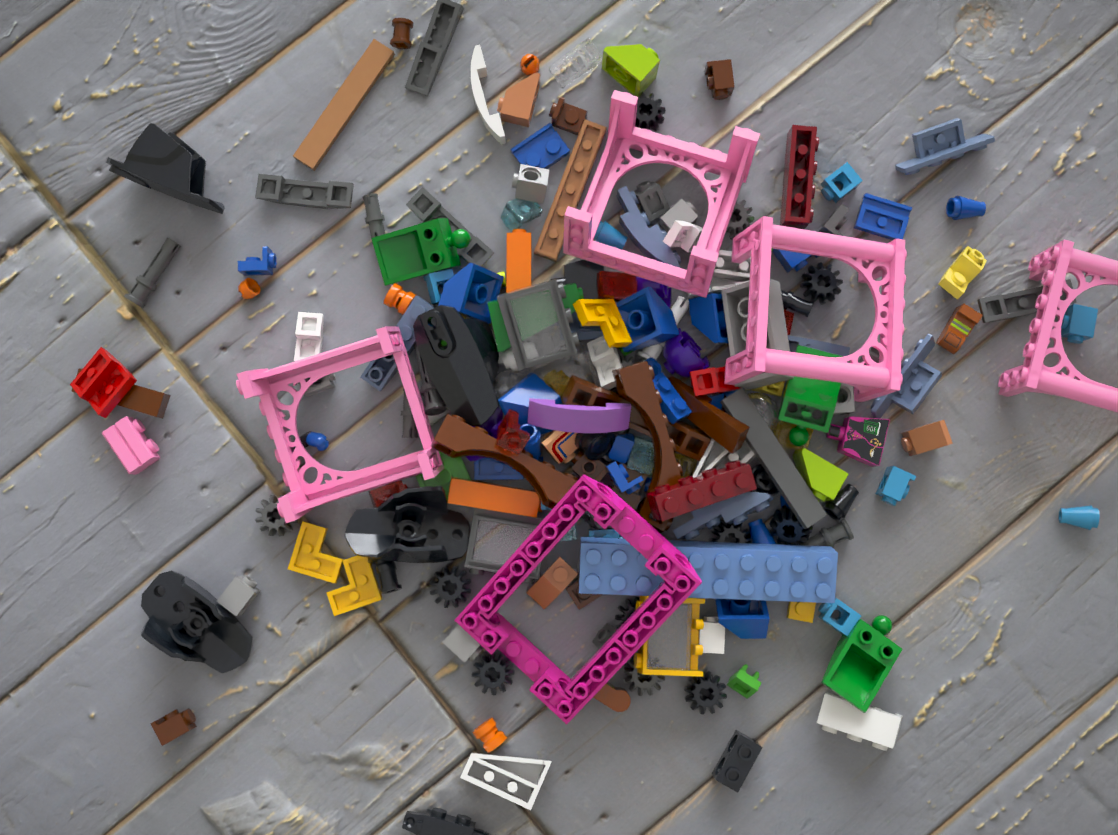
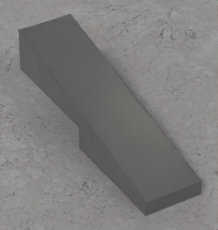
(434, 46)

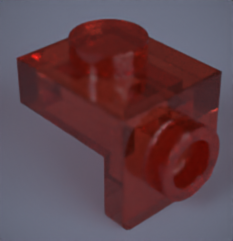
(616, 285)
(381, 494)

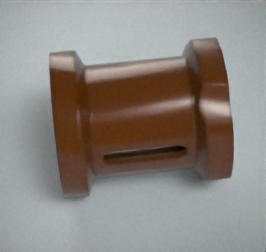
(401, 33)

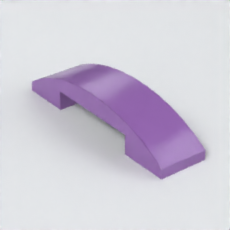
(578, 418)

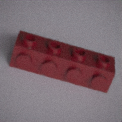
(798, 177)
(701, 491)

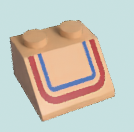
(560, 445)

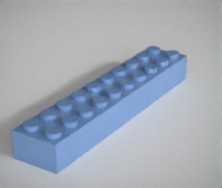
(725, 569)

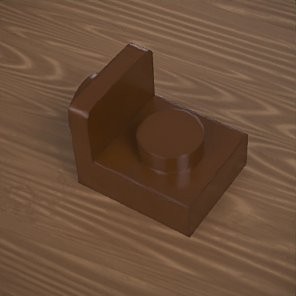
(567, 116)

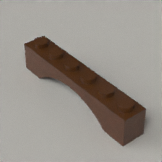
(637, 387)
(687, 438)
(460, 439)

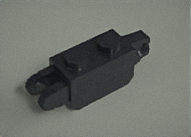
(439, 823)

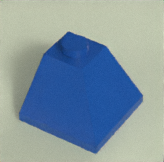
(471, 291)
(709, 317)
(647, 319)
(518, 397)
(744, 617)

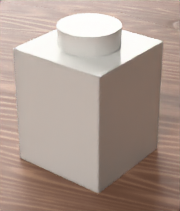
(712, 636)

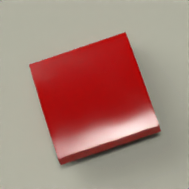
(103, 382)

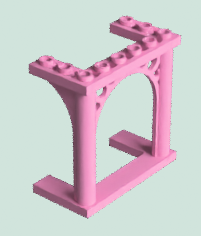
(733, 169)
(871, 262)
(1033, 375)
(306, 495)

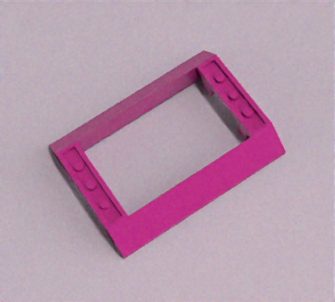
(550, 684)

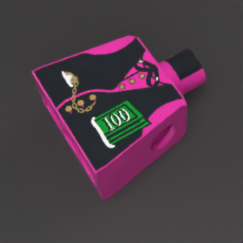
(861, 438)

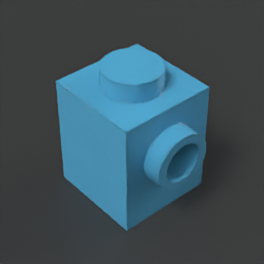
(1079, 323)

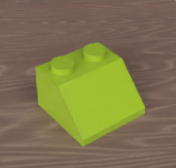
(631, 66)
(820, 475)

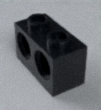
(736, 761)

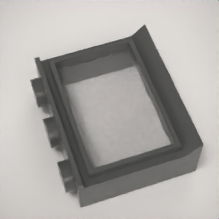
(538, 324)
(495, 539)

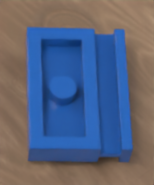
(541, 148)
(882, 217)

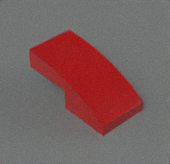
(710, 381)

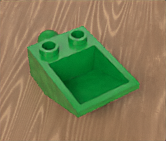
(416, 249)
(808, 396)
(861, 665)

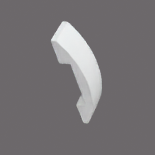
(491, 122)

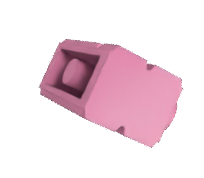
(132, 445)

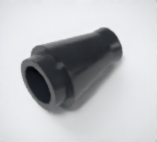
(841, 504)

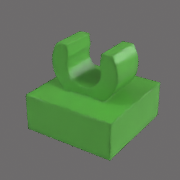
(744, 683)

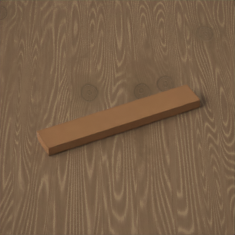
(344, 104)
(570, 188)

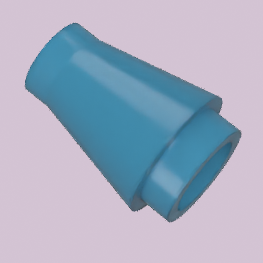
(609, 236)
(1083, 516)

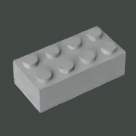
(736, 315)

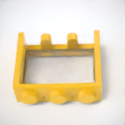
(675, 644)

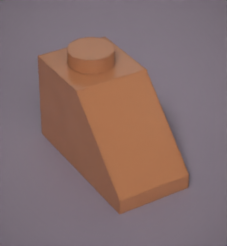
(520, 101)
(926, 438)
(552, 582)

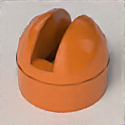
(533, 67)
(249, 288)

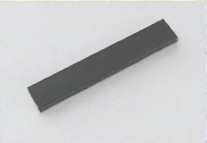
(774, 459)

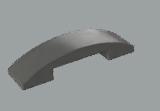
(304, 193)
(429, 208)
(1013, 304)

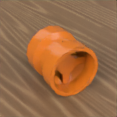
(398, 298)
(489, 735)

